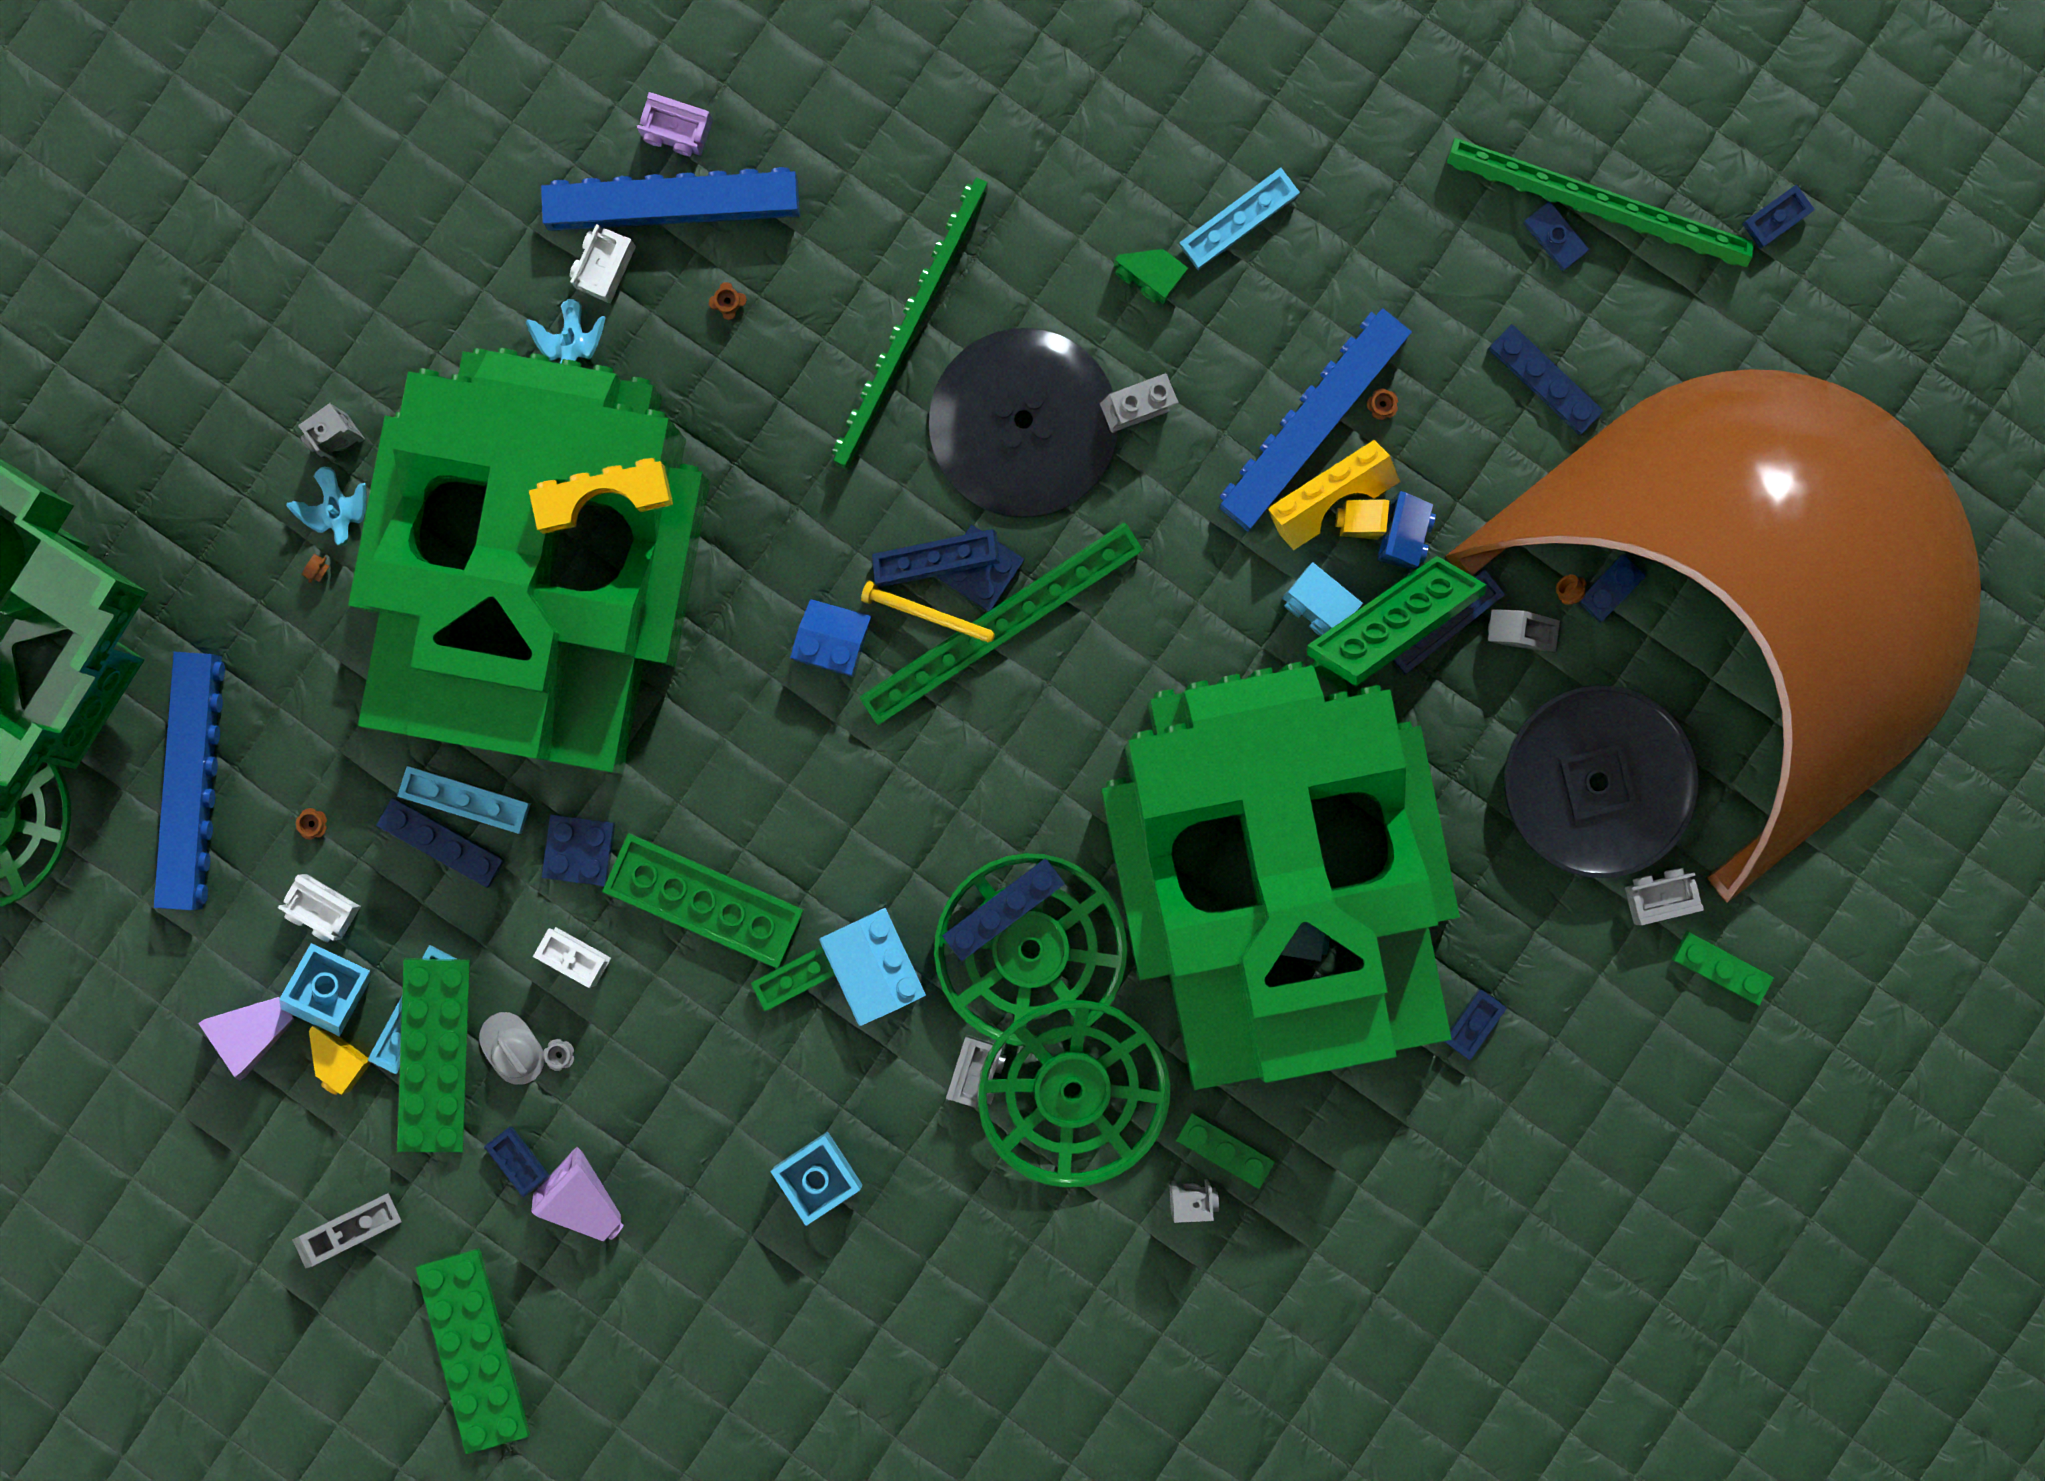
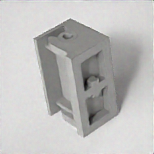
(1138, 403)
(329, 431)
(1663, 897)
(968, 1069)
(1192, 1202)

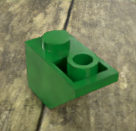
(1153, 271)

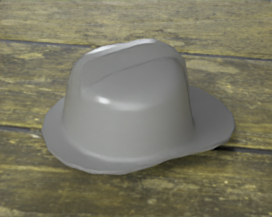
(511, 1048)

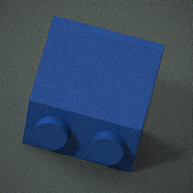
(1406, 531)
(831, 638)

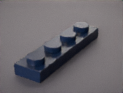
(1545, 379)
(936, 558)
(1430, 643)
(440, 842)
(1003, 909)

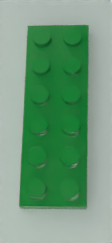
(1396, 620)
(703, 900)
(433, 1055)
(472, 1351)

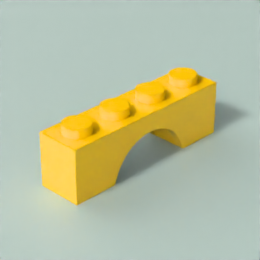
(558, 505)
(1302, 511)

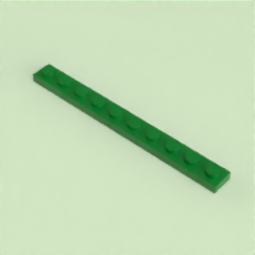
(1598, 201)
(915, 312)
(1004, 620)

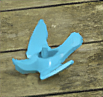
(572, 341)
(335, 510)

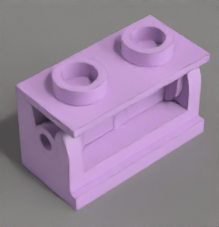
(674, 125)

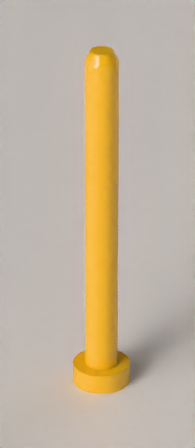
(872, 593)

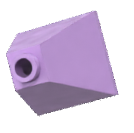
(246, 1034)
(577, 1200)

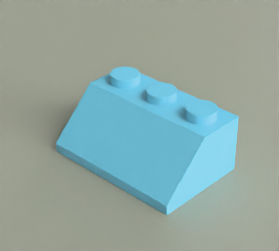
(872, 967)

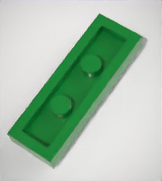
(1722, 968)
(793, 978)
(1225, 1150)

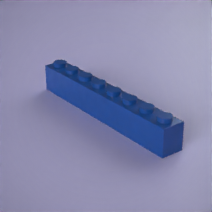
(670, 199)
(1314, 419)
(188, 781)

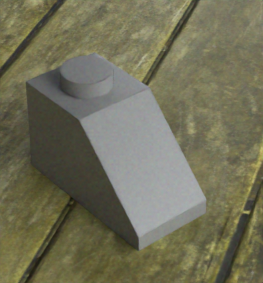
(1523, 630)

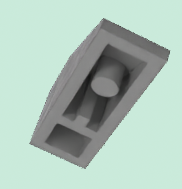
(346, 1230)

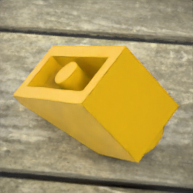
(1363, 518)
(336, 1061)

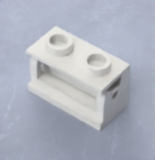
(602, 263)
(318, 908)
(572, 957)

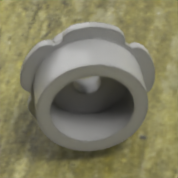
(552, 1060)

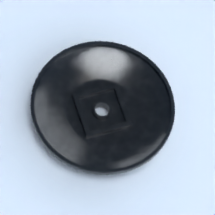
(1013, 467)
(1646, 773)

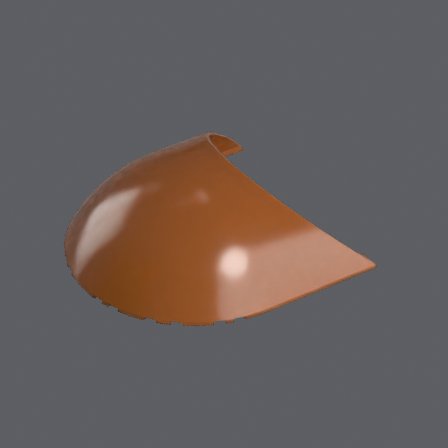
(1816, 534)

